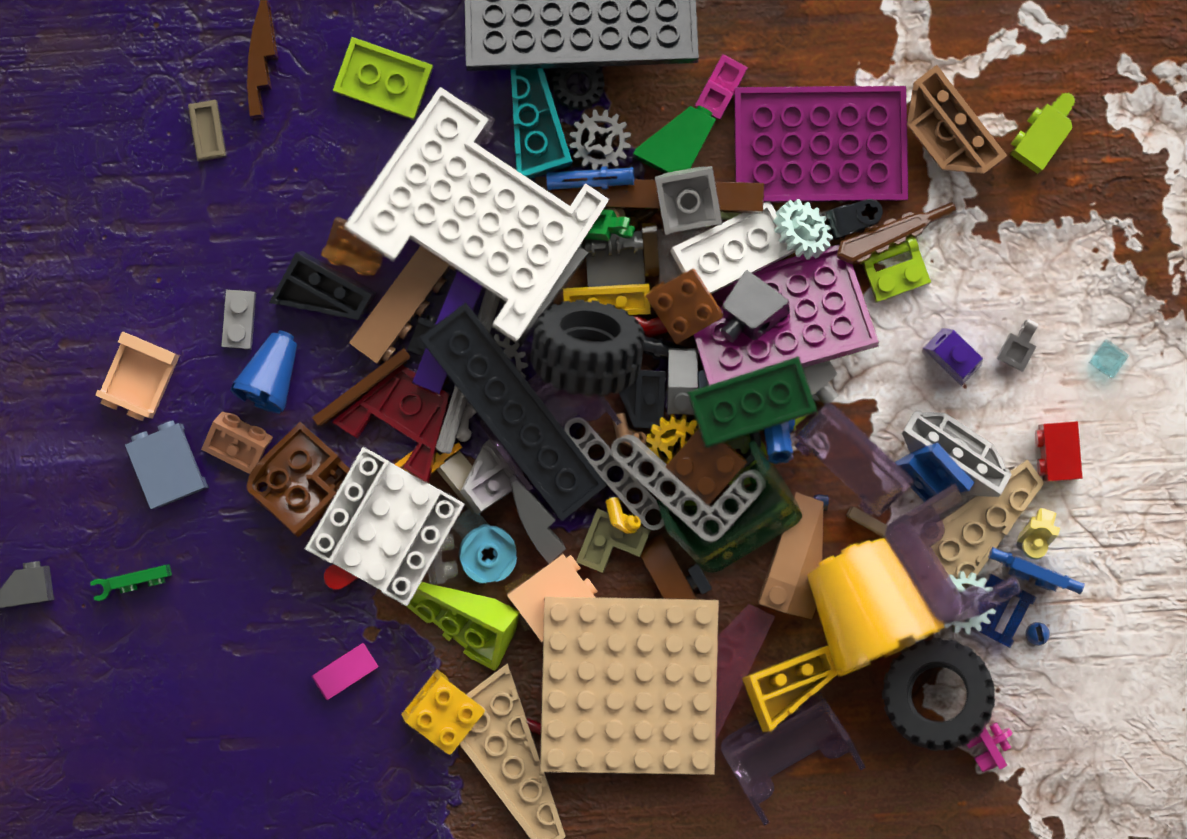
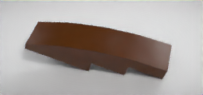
(261, 49)

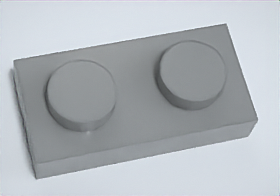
(238, 319)

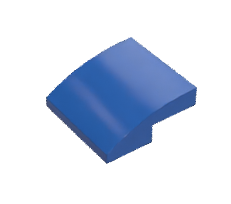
(933, 471)

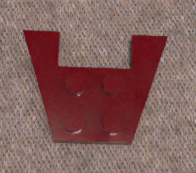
(406, 408)

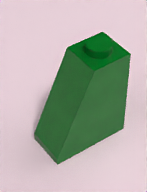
(678, 142)

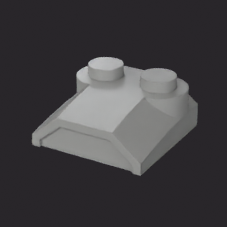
(688, 199)

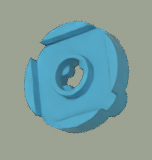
(484, 538)

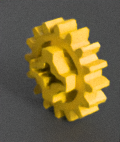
(665, 440)

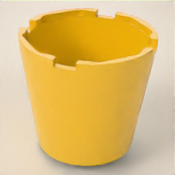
(868, 605)

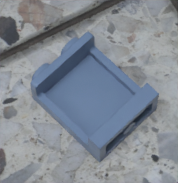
(165, 465)

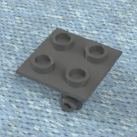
(615, 261)

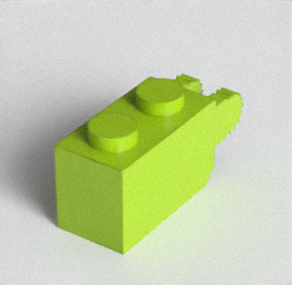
(1045, 134)

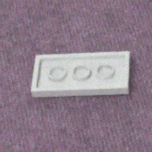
(732, 248)

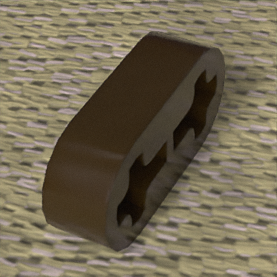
(650, 250)

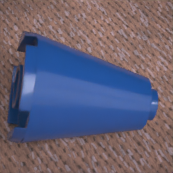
(268, 374)

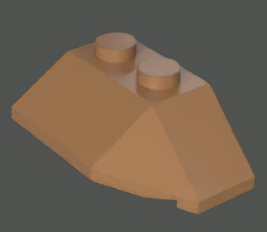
(950, 127)

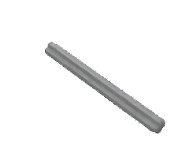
(458, 401)

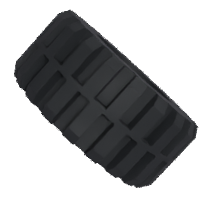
(587, 348)
(933, 654)

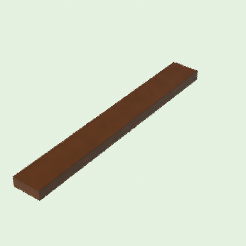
(643, 195)

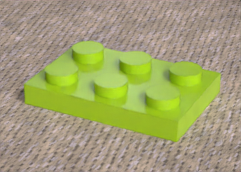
(383, 78)

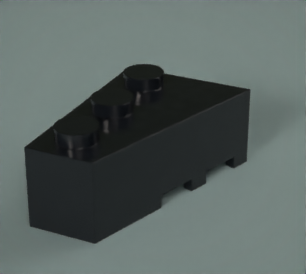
(321, 288)

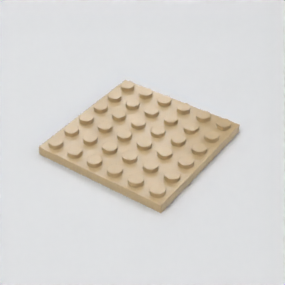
(629, 685)

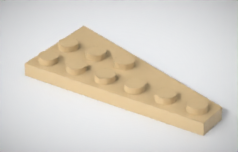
(984, 523)

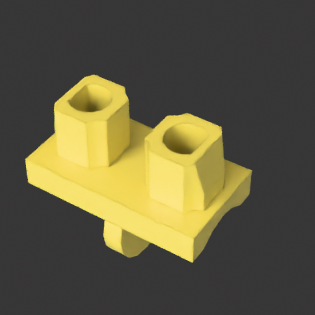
(1038, 534)

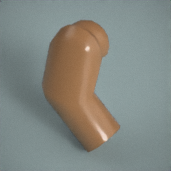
(623, 429)

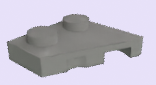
(487, 479)

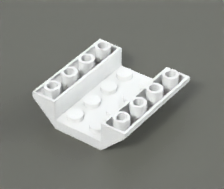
(385, 526)

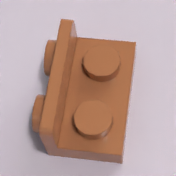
(236, 441)

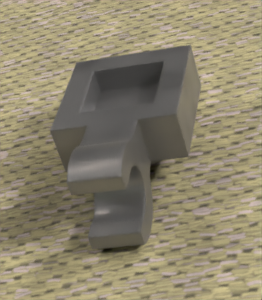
(1017, 349)

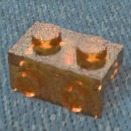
(350, 250)

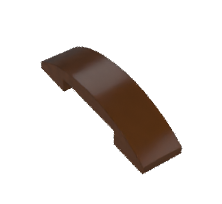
(665, 570)

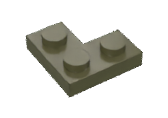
(604, 537)

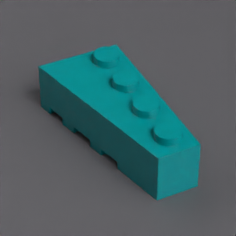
(537, 129)

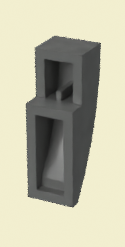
(536, 521)

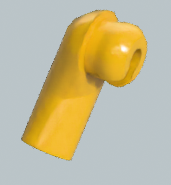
(619, 520)

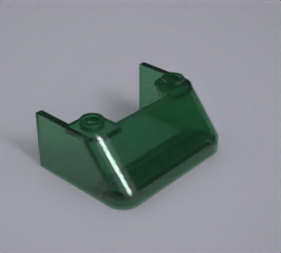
(764, 519)

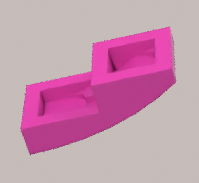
(721, 85)
(344, 671)

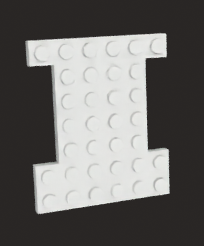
(474, 212)

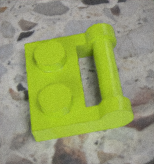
(899, 277)

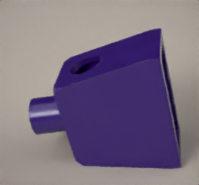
(954, 355)

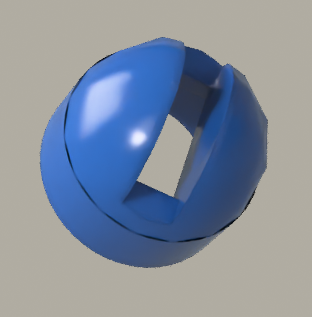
(1031, 633)

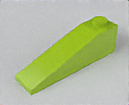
(472, 620)

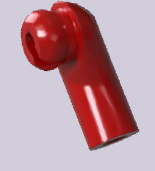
(651, 327)

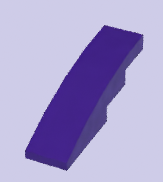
(463, 289)

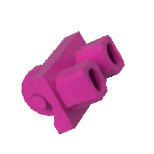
(992, 757)

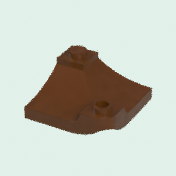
(300, 479)

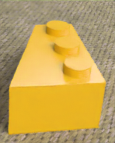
(785, 686)

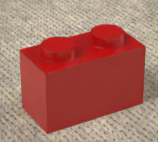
(1059, 451)

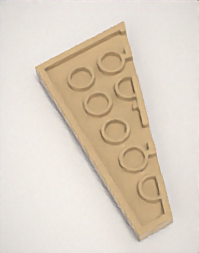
(508, 757)

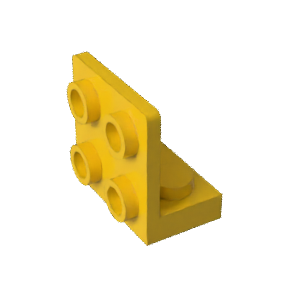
(442, 713)

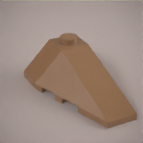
(795, 556)

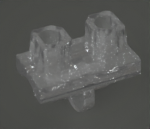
(439, 570)

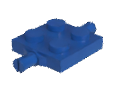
(1044, 578)

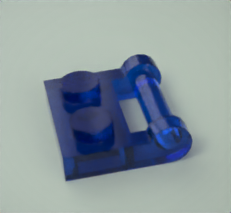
(1015, 619)

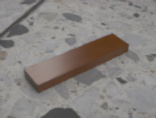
(361, 388)

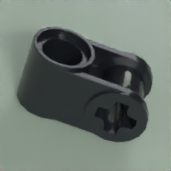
(849, 218)

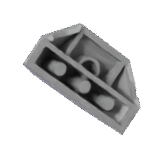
(969, 450)

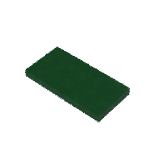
(752, 402)

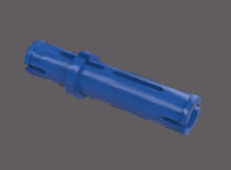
(625, 177)

